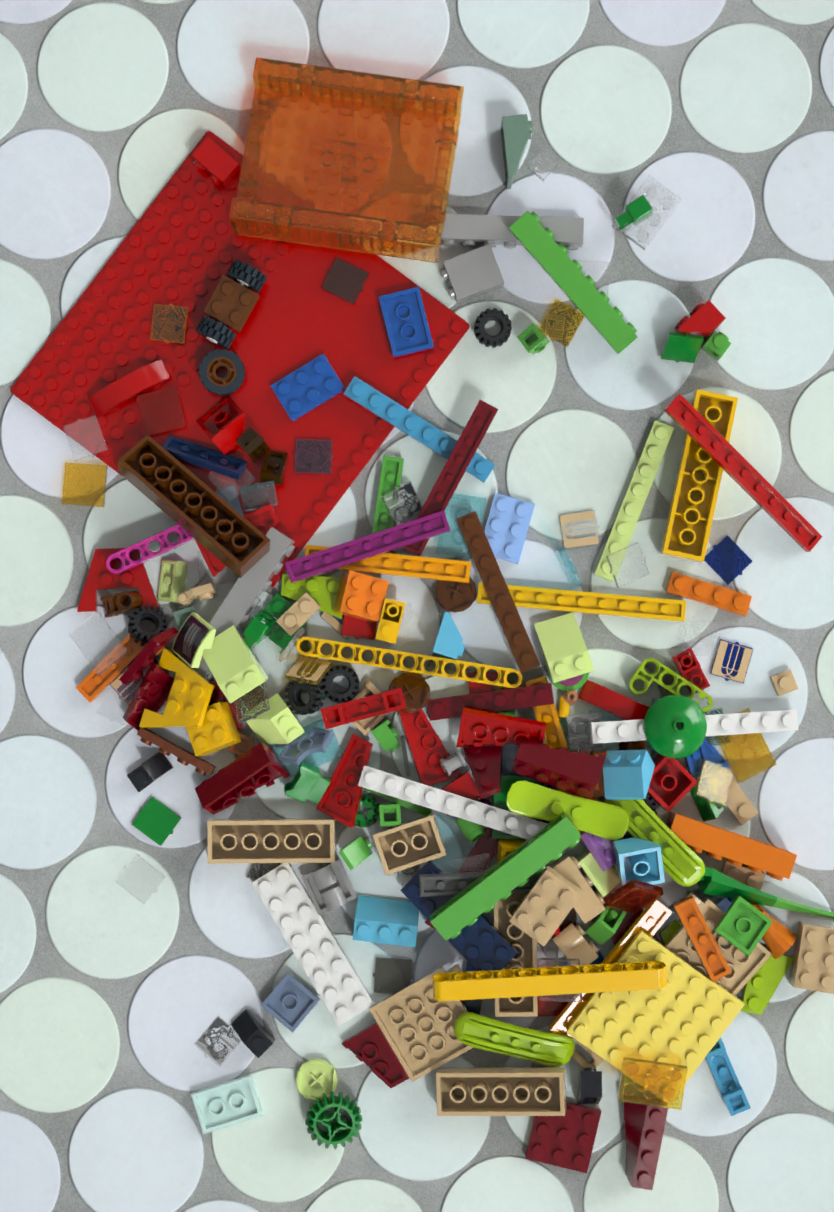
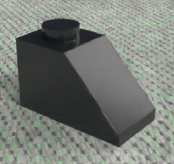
(252, 1033)
(589, 1086)

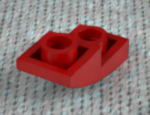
(691, 669)

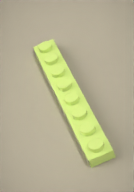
(635, 495)

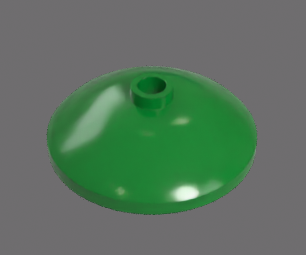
(662, 731)

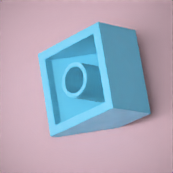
(448, 639)
(627, 774)
(638, 861)

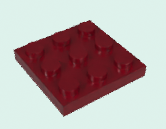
(565, 1139)

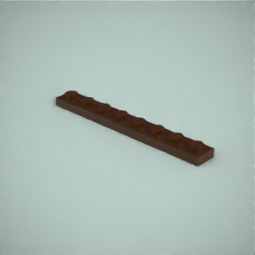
(498, 592)

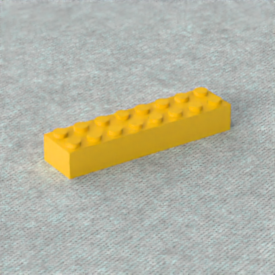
(697, 483)

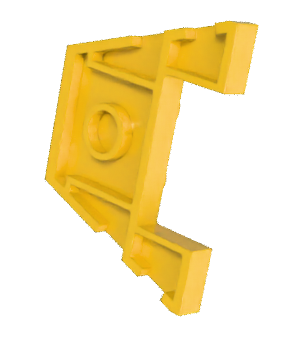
(186, 700)

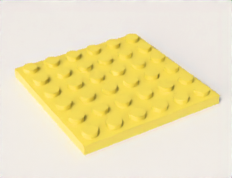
(657, 1024)

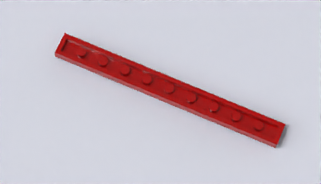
(742, 472)

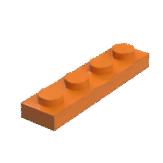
(708, 594)
(95, 684)
(702, 938)

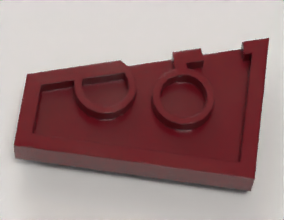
(148, 655)
(150, 695)
(485, 767)
(375, 1051)

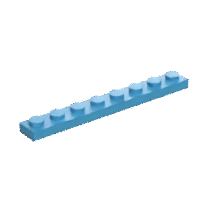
(413, 425)

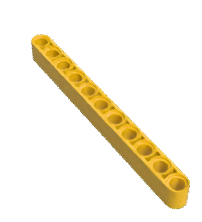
(398, 664)
(549, 981)

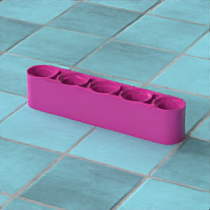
(146, 554)

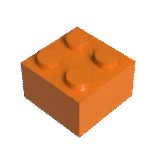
(361, 596)

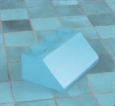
(386, 921)

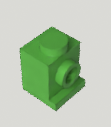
(535, 342)
(716, 345)
(387, 736)
(390, 814)

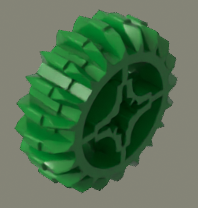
(348, 1126)

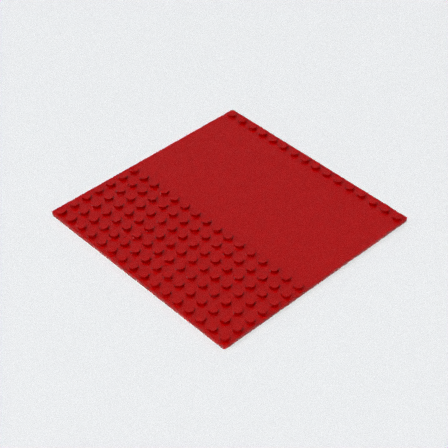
(179, 259)

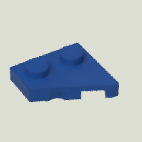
(705, 752)

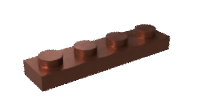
(184, 756)

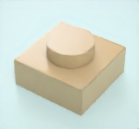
(784, 682)

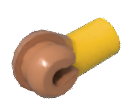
(566, 701)

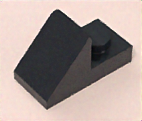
(149, 771)

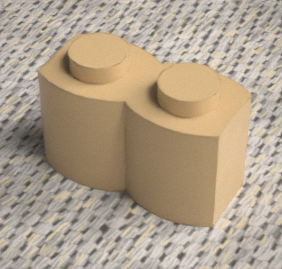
(575, 945)

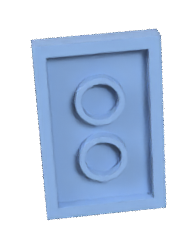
(508, 526)

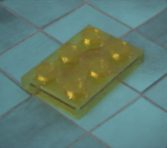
(746, 753)
(652, 1083)

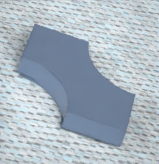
(315, 741)

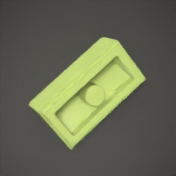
(171, 580)

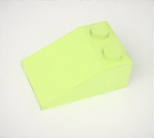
(563, 648)
(233, 664)

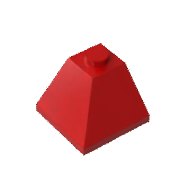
(223, 424)

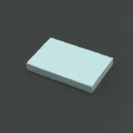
(227, 1103)

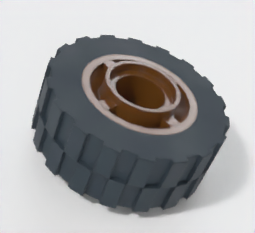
(218, 359)

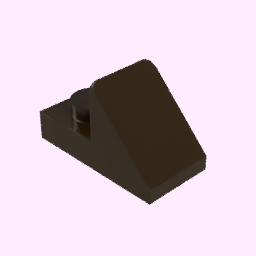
(252, 444)
(274, 467)

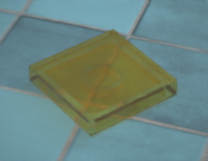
(84, 484)

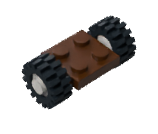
(231, 303)

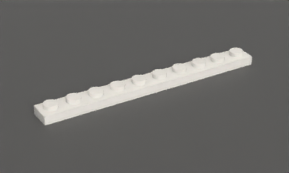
(716, 726)
(449, 803)

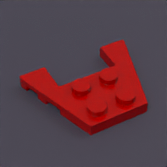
(101, 579)

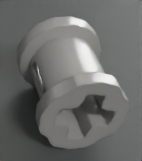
(453, 762)

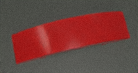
(128, 387)
(612, 701)
(363, 708)

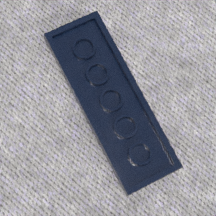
(479, 943)

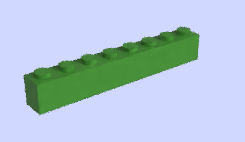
(572, 281)
(505, 876)

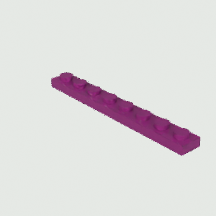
(367, 546)

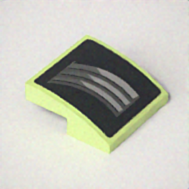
(192, 639)

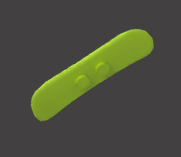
(586, 814)
(677, 858)
(513, 1040)

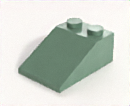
(515, 134)

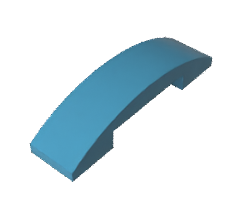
(726, 1079)

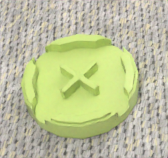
(316, 1078)

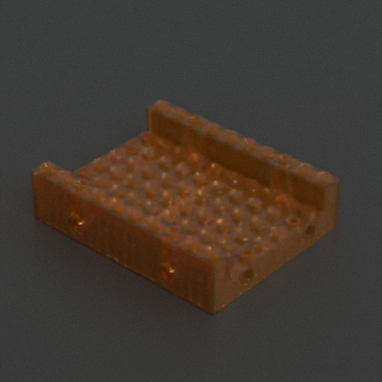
(348, 160)

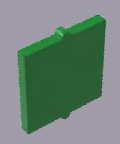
(682, 347)
(156, 821)

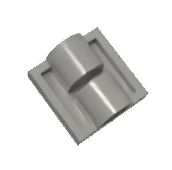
(329, 887)

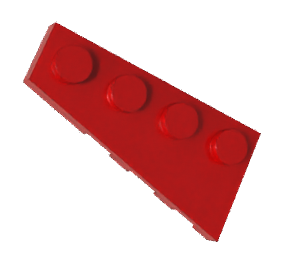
(262, 519)
(486, 727)
(425, 748)
(343, 793)

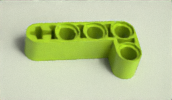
(674, 689)

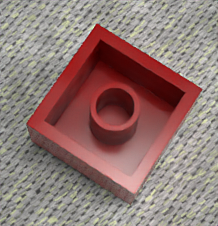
(669, 782)

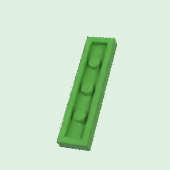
(389, 478)

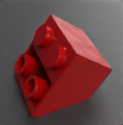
(703, 320)

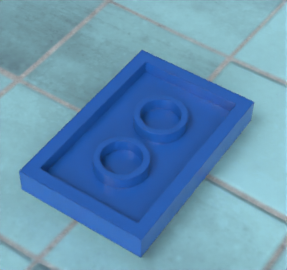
(406, 322)
(308, 387)

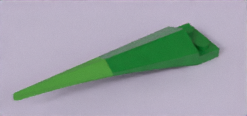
(721, 885)

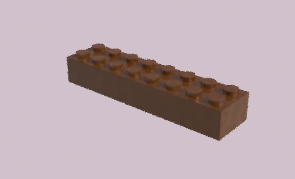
(194, 506)

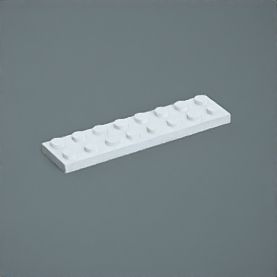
(313, 943)

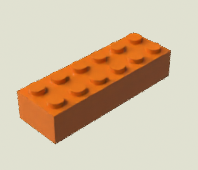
(733, 846)

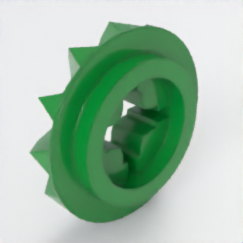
(372, 815)

